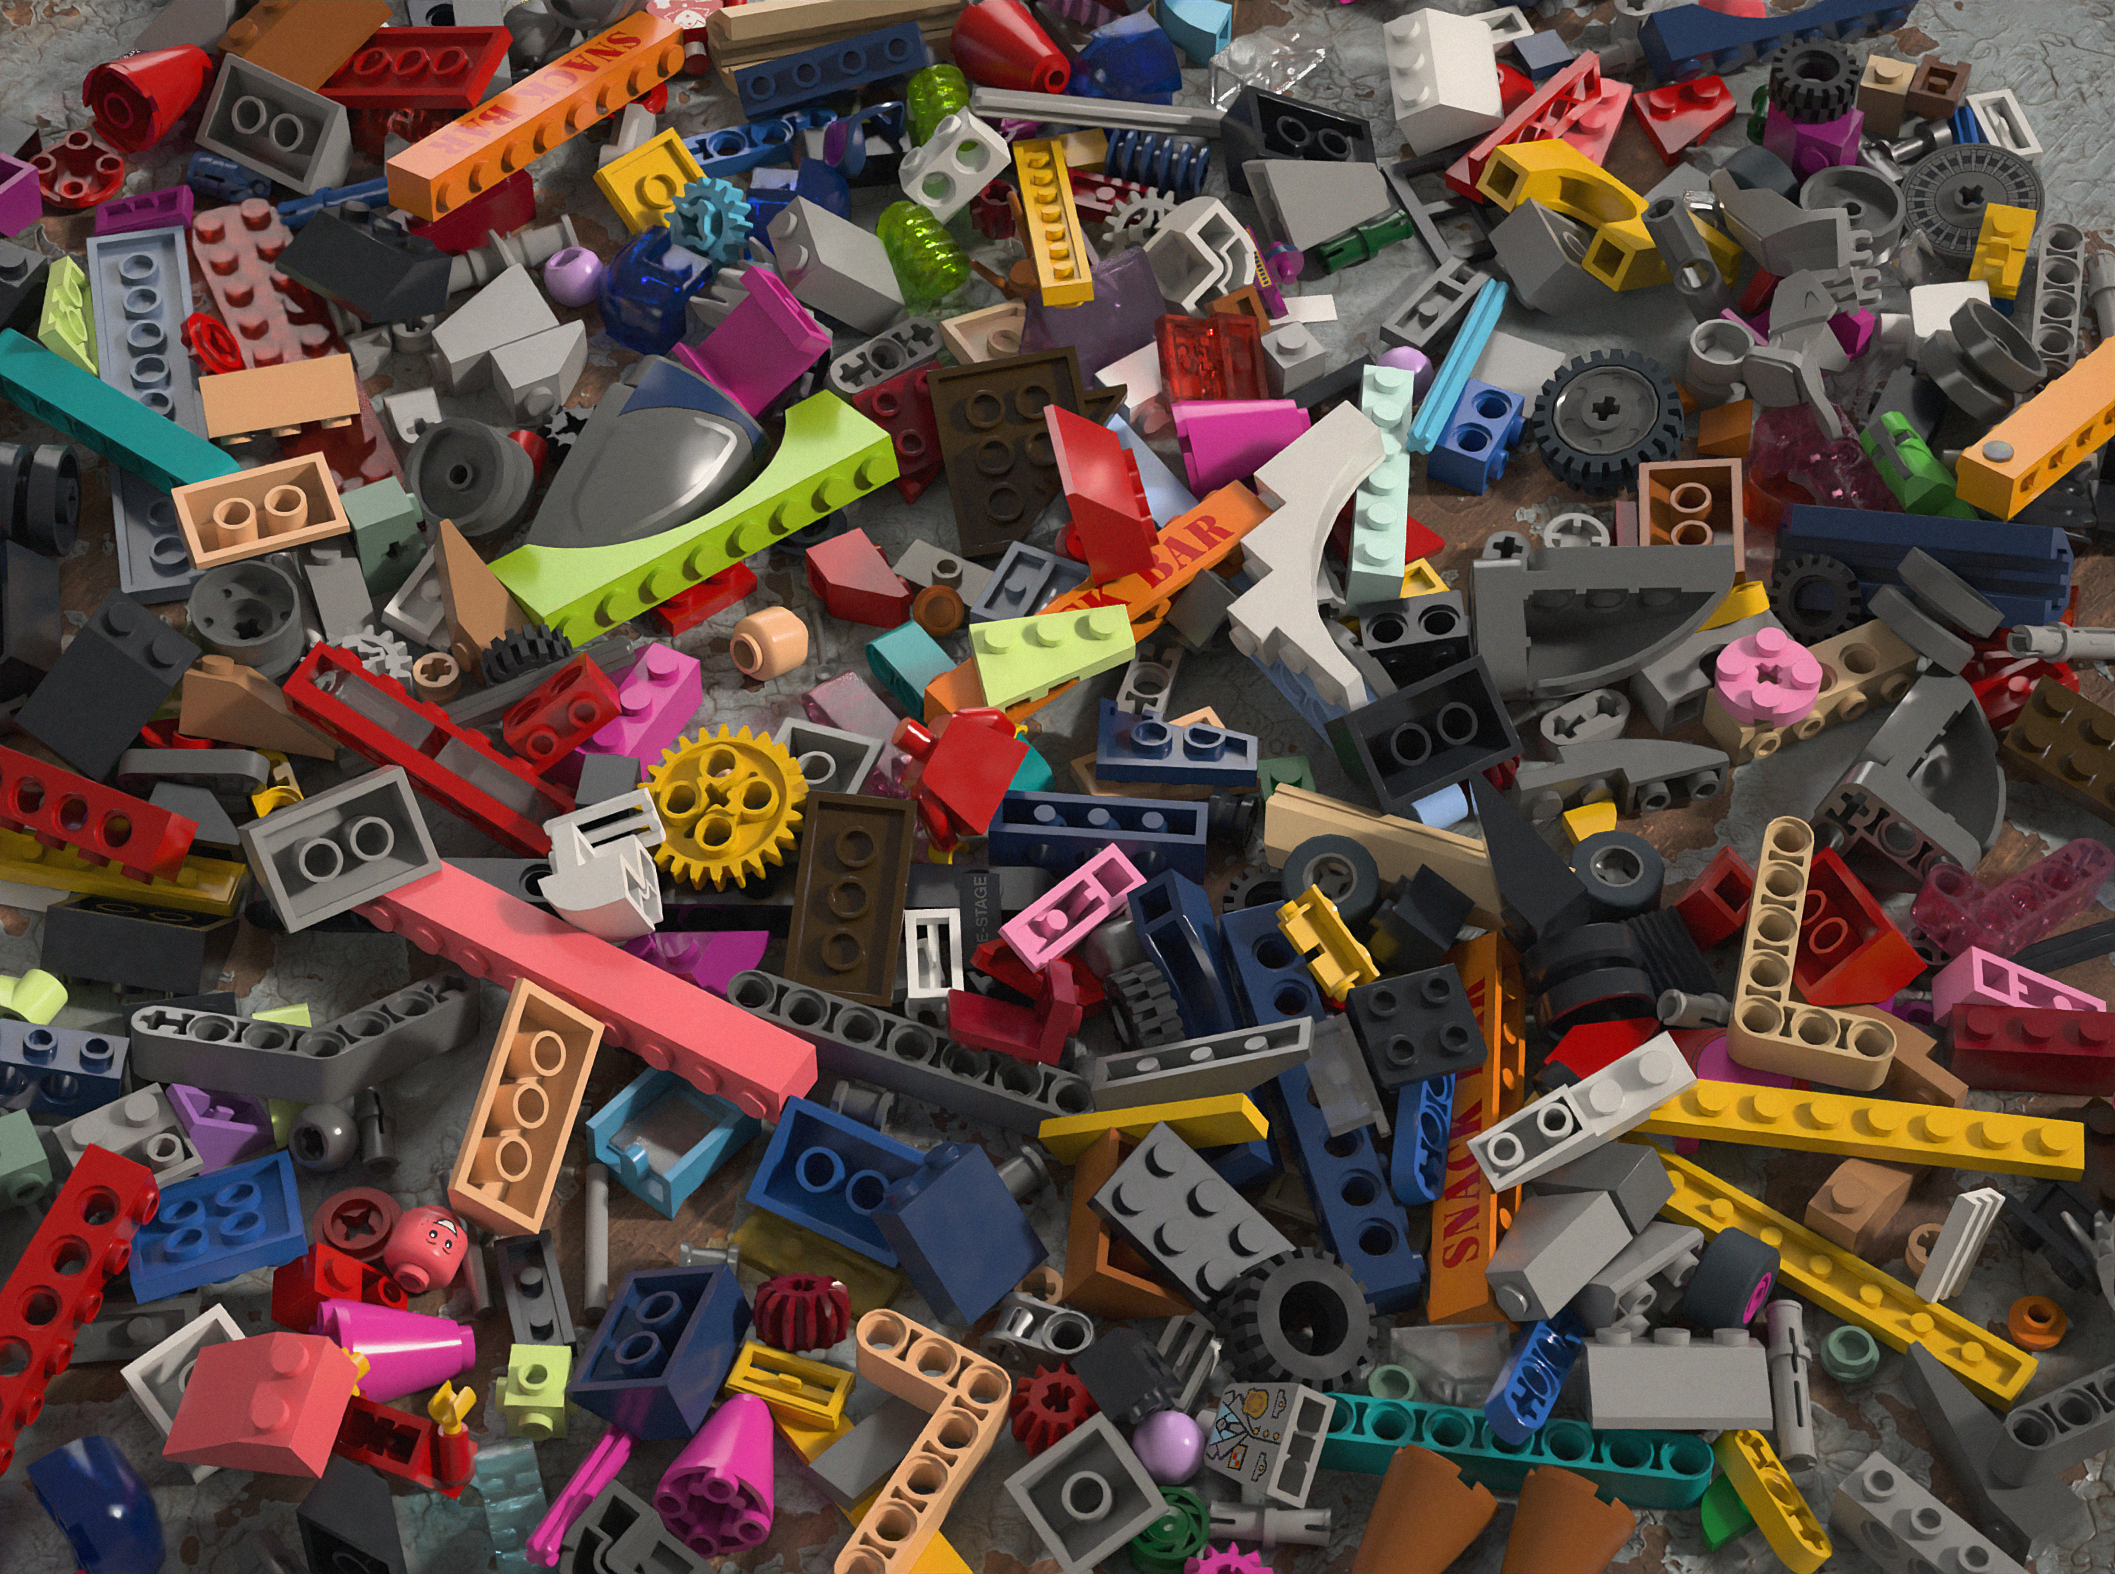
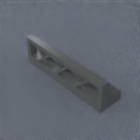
(127, 1328)

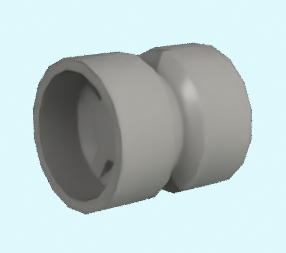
(1715, 363)

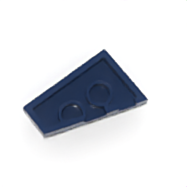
(1160, 752)

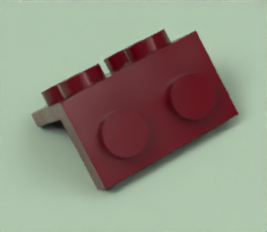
(906, 413)
(1021, 1031)

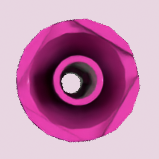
(1233, 438)

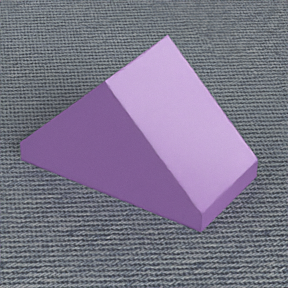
(220, 1124)

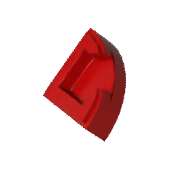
(1759, 291)

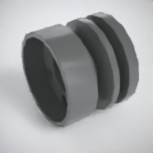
(251, 616)

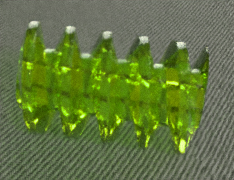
(936, 94)
(923, 249)

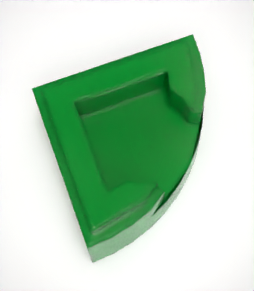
(1723, 1515)

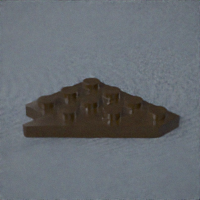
(1000, 443)

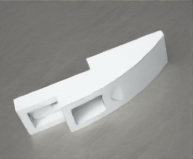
(1582, 1116)

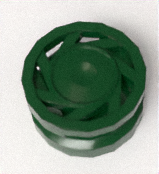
(1173, 1537)

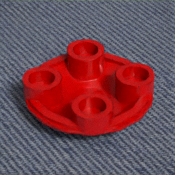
(78, 171)

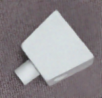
(1925, 311)

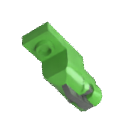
(1911, 469)

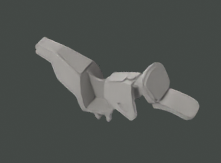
(1822, 280)

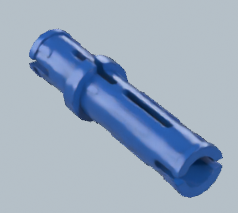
(301, 210)

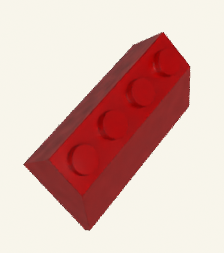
(1103, 496)

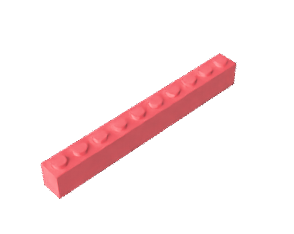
(639, 1004)

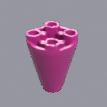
(402, 1347)
(722, 1482)

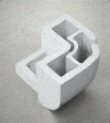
(1199, 256)
(603, 888)

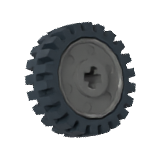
(1607, 421)

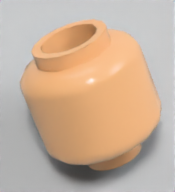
(769, 643)

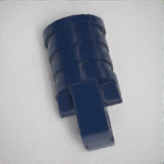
(239, 184)

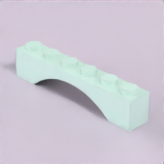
(1381, 499)

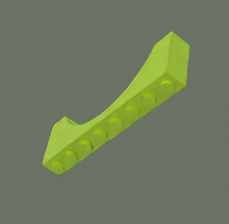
(822, 465)

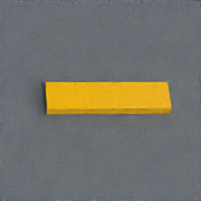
(1196, 1121)

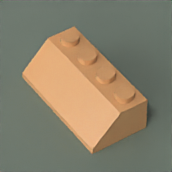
(524, 1113)

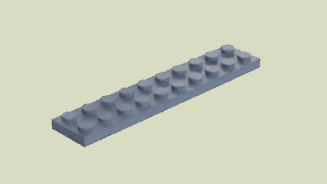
(138, 306)

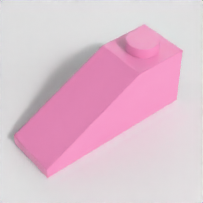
(1073, 909)
(1991, 980)

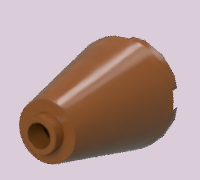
(1422, 1516)
(1564, 1526)

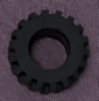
(1327, 1298)

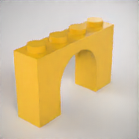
(1573, 184)

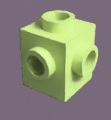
(535, 1392)

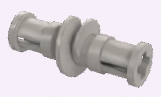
(528, 247)

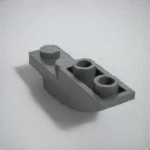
(1633, 772)

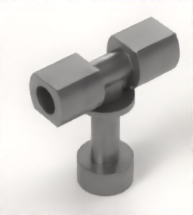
(1885, 157)

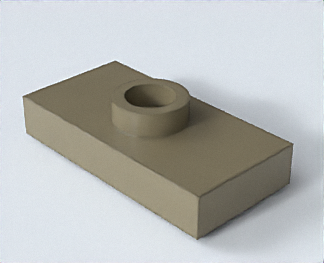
(929, 565)

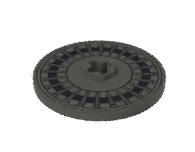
(1966, 173)

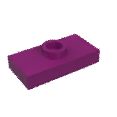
(145, 212)

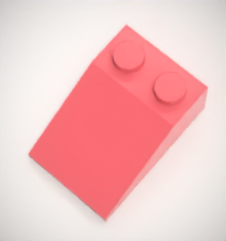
(263, 1405)

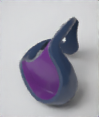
(845, 142)

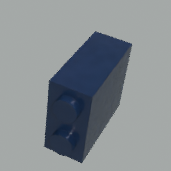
(958, 1233)

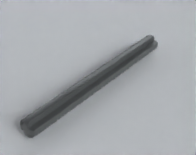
(494, 701)

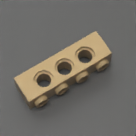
(1859, 674)

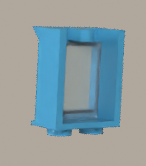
(666, 1137)

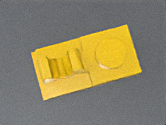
(2003, 249)

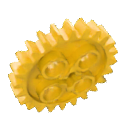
(724, 806)

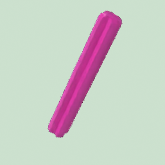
(585, 1485)

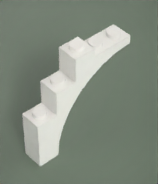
(1284, 553)

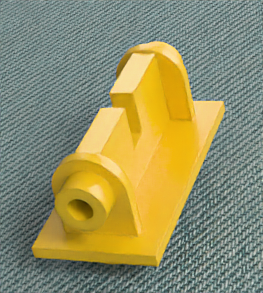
(1316, 923)

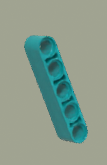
(906, 664)

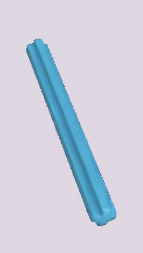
(1457, 367)

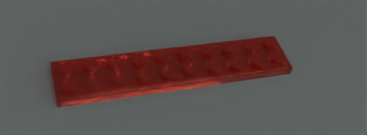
(283, 324)

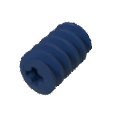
(1156, 166)

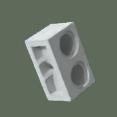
(963, 171)

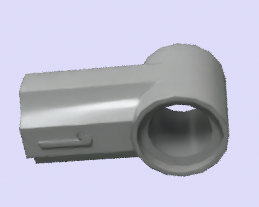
(629, 130)

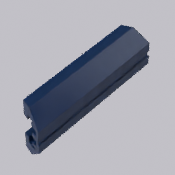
(2010, 564)

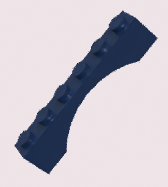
(1697, 40)
(1184, 944)

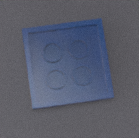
(219, 1228)

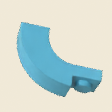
(1195, 26)

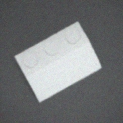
(1442, 78)

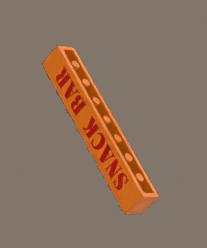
(534, 116)
(1197, 540)
(1470, 1214)

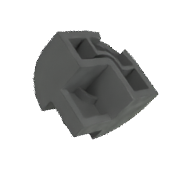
(625, 1537)

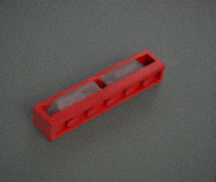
(439, 758)

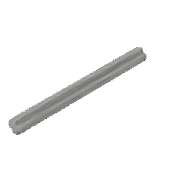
(1096, 112)

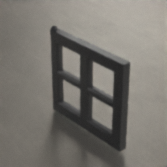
(1423, 216)

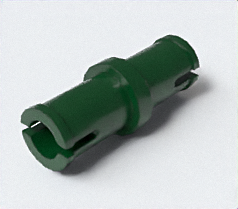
(1364, 242)

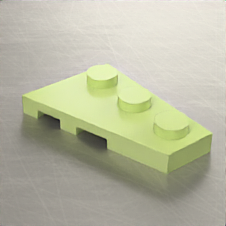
(68, 316)
(1038, 652)

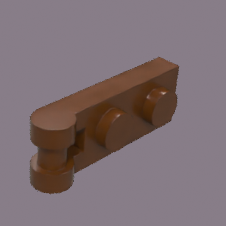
(1937, 88)

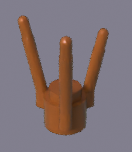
(1023, 274)

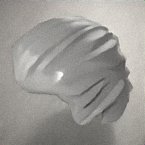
(537, 34)

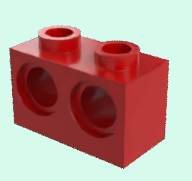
(561, 713)

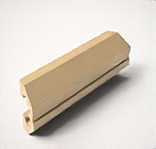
(779, 28)
(1392, 841)

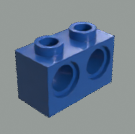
(1478, 437)

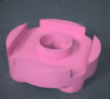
(1768, 655)

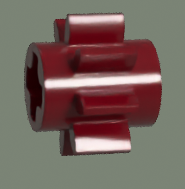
(992, 210)

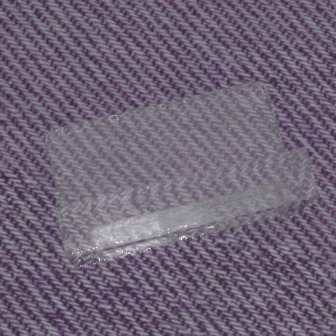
(1343, 1079)

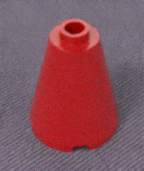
(1007, 49)
(145, 94)

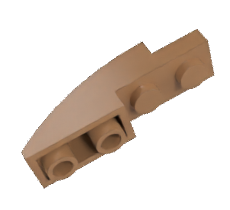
(1912, 1071)

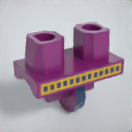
(1279, 264)

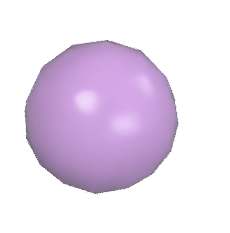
(573, 276)
(1411, 359)
(1169, 1447)

